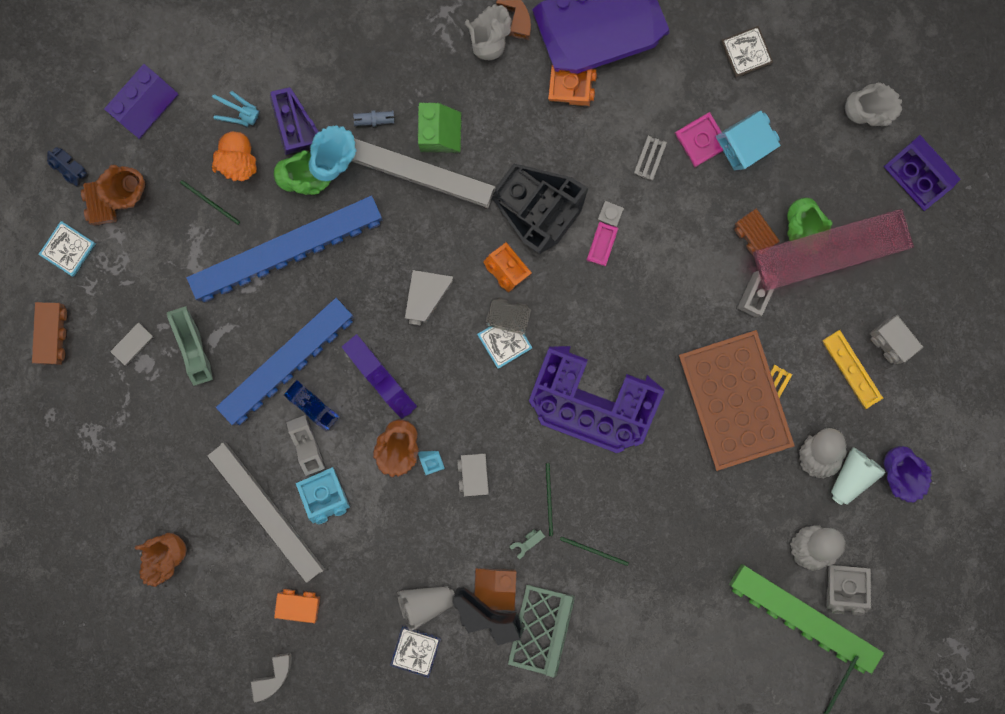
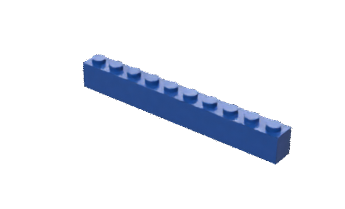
(284, 249)

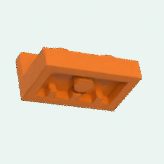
(506, 267)

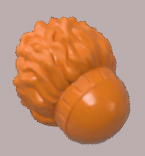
(234, 157)

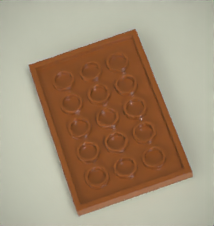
(736, 400)

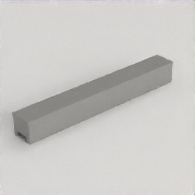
(423, 173)
(266, 512)

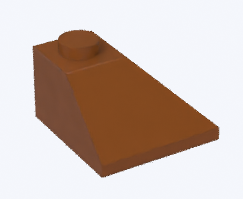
(496, 588)

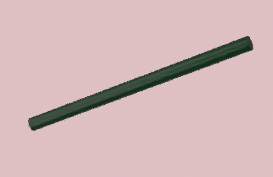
(210, 202)
(549, 499)
(594, 551)
(841, 684)

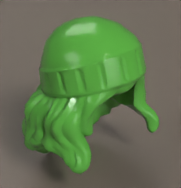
(294, 175)
(806, 219)

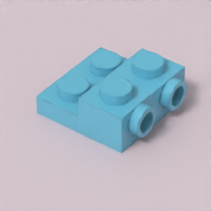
(322, 496)

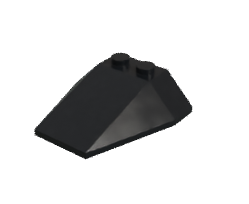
(539, 204)

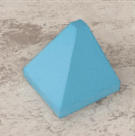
(431, 461)

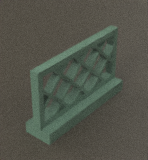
(557, 638)

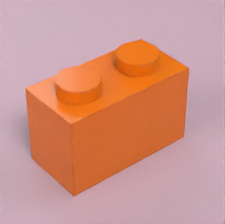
(297, 606)

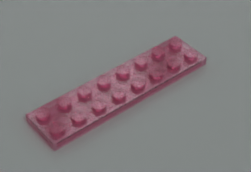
(833, 249)

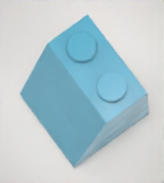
(748, 140)

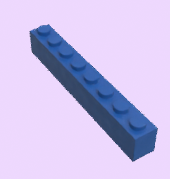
(284, 362)

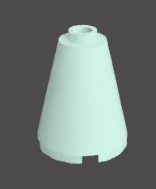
(855, 477)

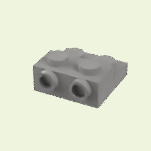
(849, 590)

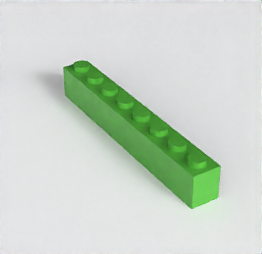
(806, 619)

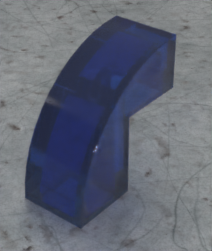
(311, 405)

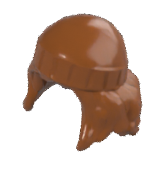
(120, 187)
(396, 448)
(160, 558)

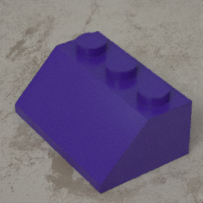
(141, 101)
(922, 173)

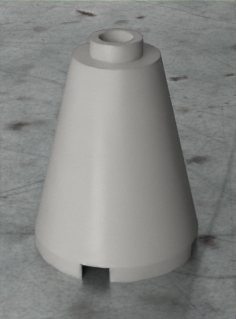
(424, 604)

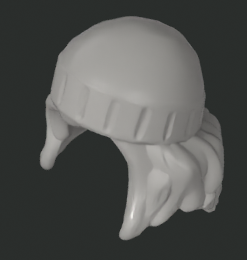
(489, 32)
(874, 105)
(823, 453)
(817, 547)

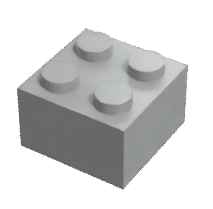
(895, 340)

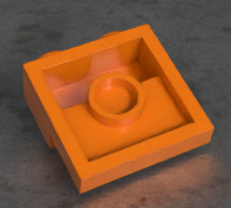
(572, 87)

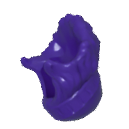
(907, 474)

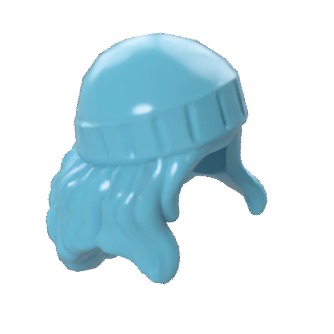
(331, 152)

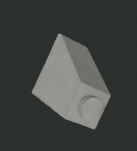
(425, 294)

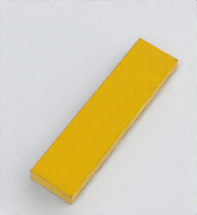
(852, 369)

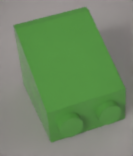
(439, 128)

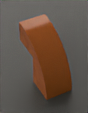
(521, 21)

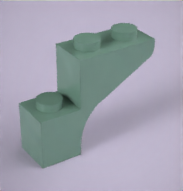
(190, 344)

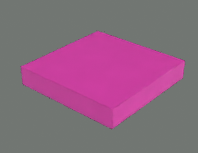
(700, 140)

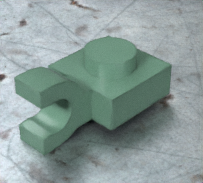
(532, 538)

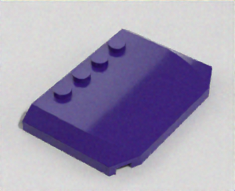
(597, 31)

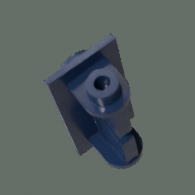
(59, 160)

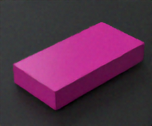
(602, 244)

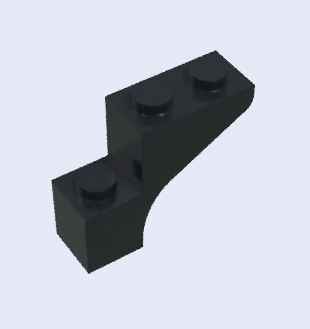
(478, 616)

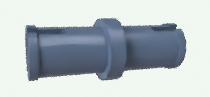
(373, 118)

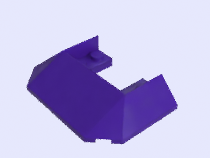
(588, 416)

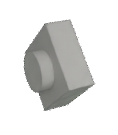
(610, 214)

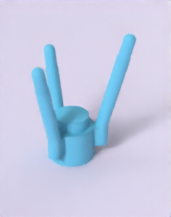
(248, 114)

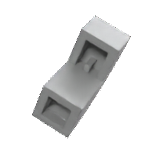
(306, 445)
(265, 687)

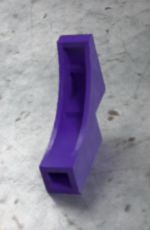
(379, 376)

